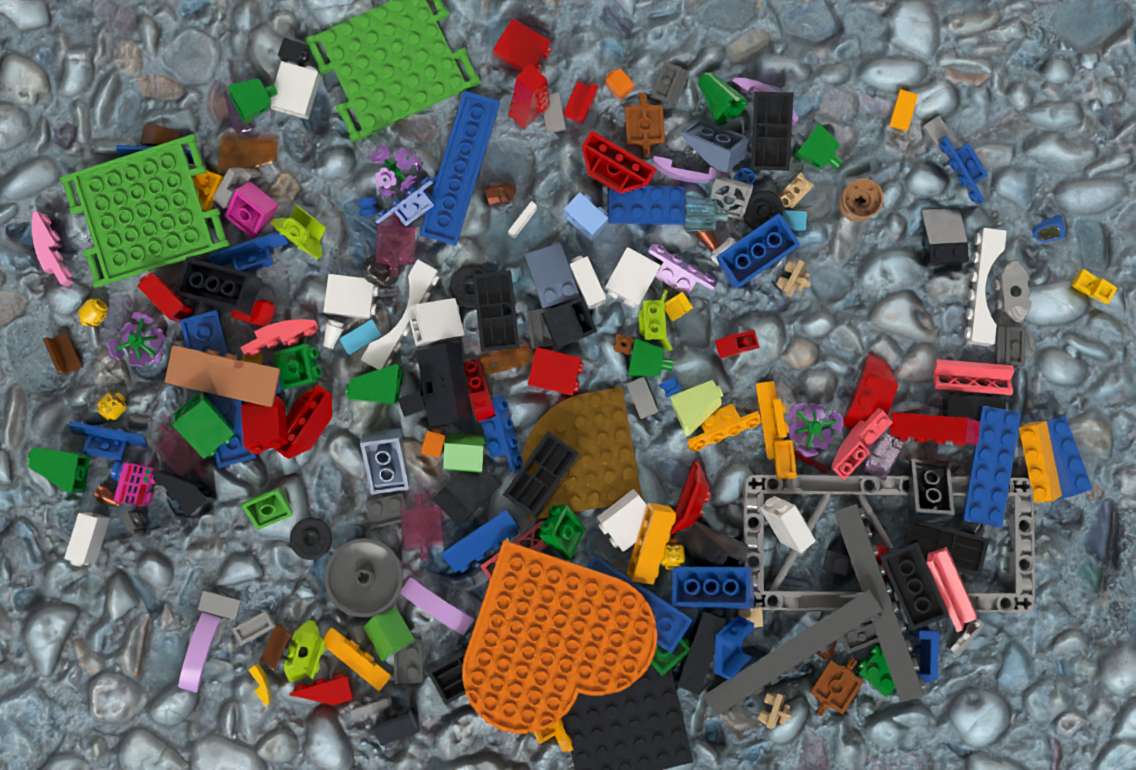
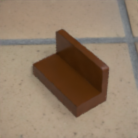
(63, 354)
(277, 646)

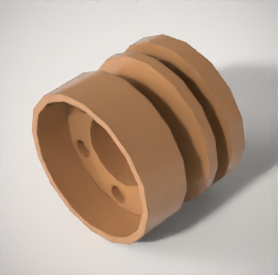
(869, 194)

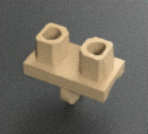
(795, 191)
(798, 277)
(777, 702)

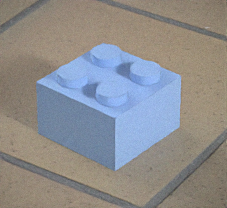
(586, 216)

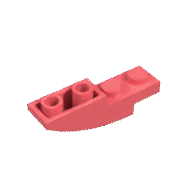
(286, 331)
(856, 445)

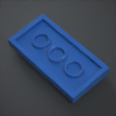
(648, 206)

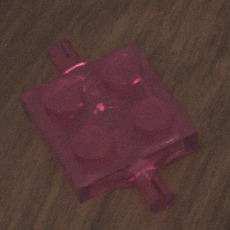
(395, 245)
(179, 452)
(421, 527)

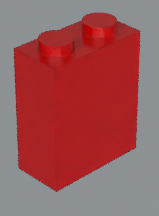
(522, 46)
(164, 297)
(555, 371)
(264, 426)

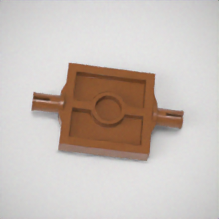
(644, 125)
(836, 686)

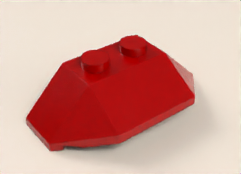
(615, 165)
(873, 390)
(307, 421)
(691, 499)

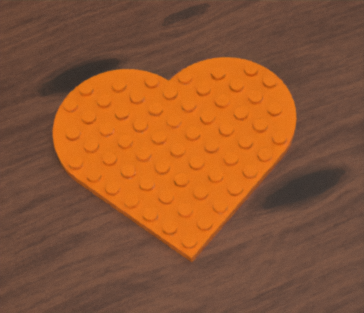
(552, 635)

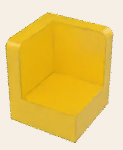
(677, 306)

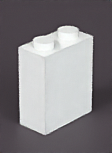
(295, 89)
(632, 278)
(587, 282)
(350, 297)
(435, 322)
(623, 520)
(787, 524)
(86, 538)

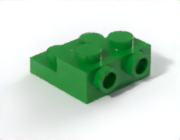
(297, 366)
(562, 530)
(664, 660)
(876, 671)

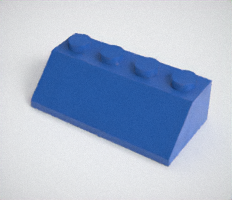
(757, 251)
(1069, 465)
(480, 541)
(713, 588)

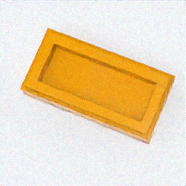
(903, 110)
(784, 459)

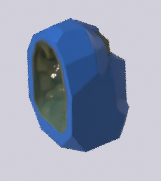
(1049, 229)

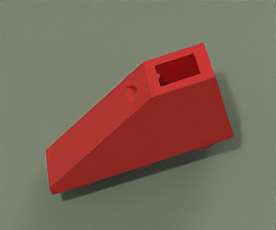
(478, 390)
(331, 691)

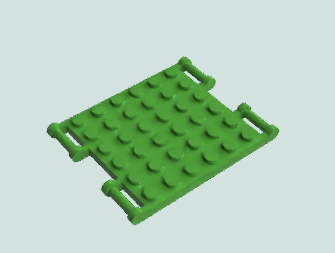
(392, 64)
(144, 211)

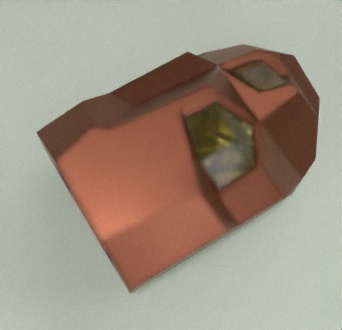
(500, 193)

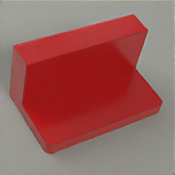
(580, 102)

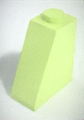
(696, 405)

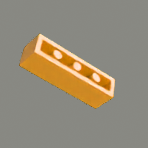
(1040, 461)
(650, 543)

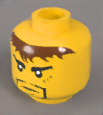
(93, 312)
(111, 405)
(673, 554)

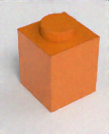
(619, 84)
(434, 443)

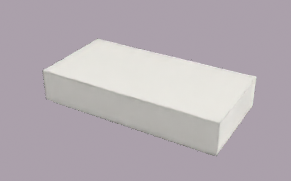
(522, 220)

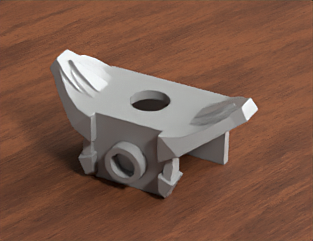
(1015, 307)

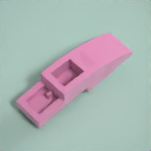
(45, 244)

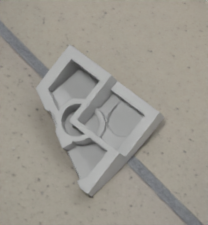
(233, 180)
(962, 640)

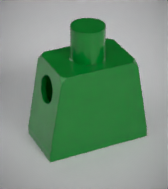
(251, 98)
(820, 149)
(647, 360)

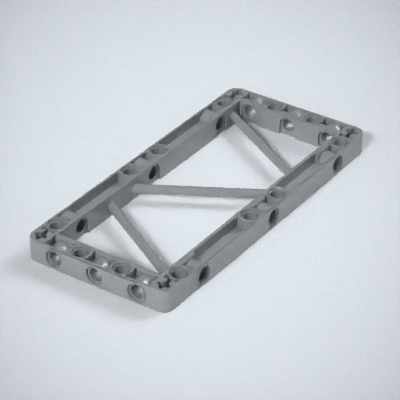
(831, 600)

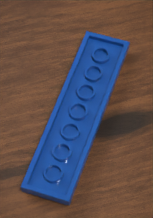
(460, 168)
(207, 333)

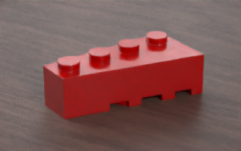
(530, 96)
(935, 428)

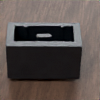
(569, 322)
(395, 726)

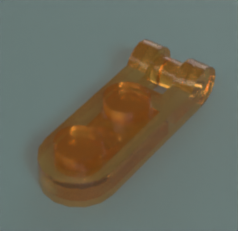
(507, 360)

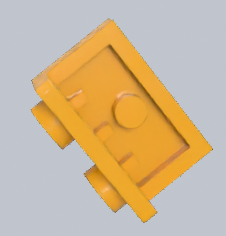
(207, 186)

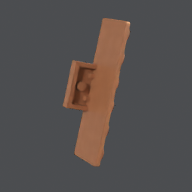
(222, 375)

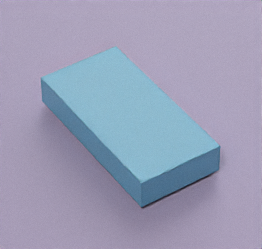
(795, 220)
(360, 337)

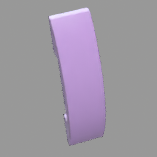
(744, 85)
(664, 166)
(436, 606)
(198, 652)

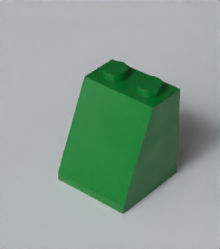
(377, 386)
(202, 425)
(60, 467)

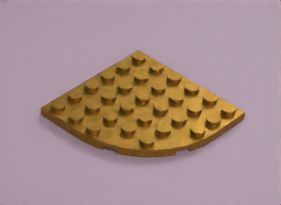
(600, 432)

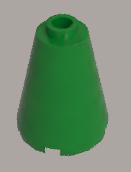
(721, 98)

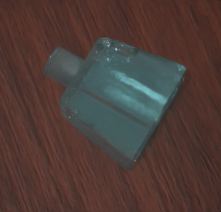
(702, 214)

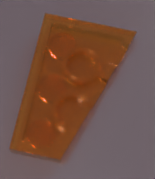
(245, 153)

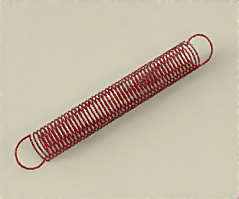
(814, 462)

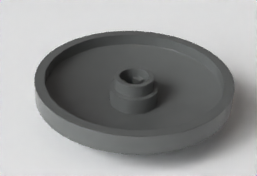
(363, 577)

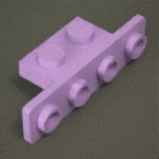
(678, 273)

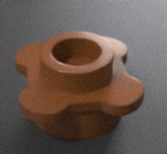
(627, 340)

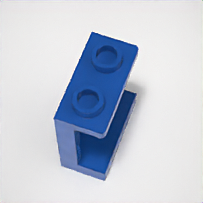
(729, 648)
(929, 652)

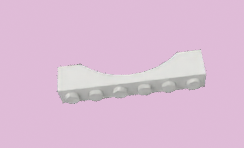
(981, 326)
(381, 351)

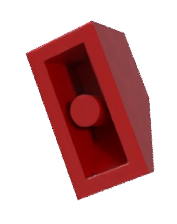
(737, 344)

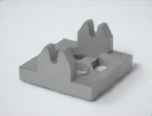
(745, 188)

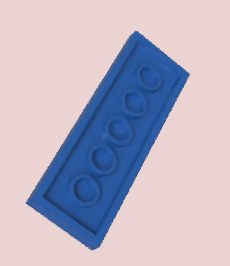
(991, 467)
(669, 621)

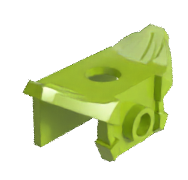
(302, 230)
(652, 321)
(309, 637)

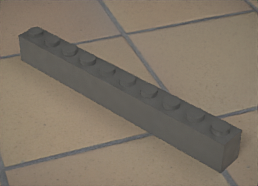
(888, 627)
(793, 652)

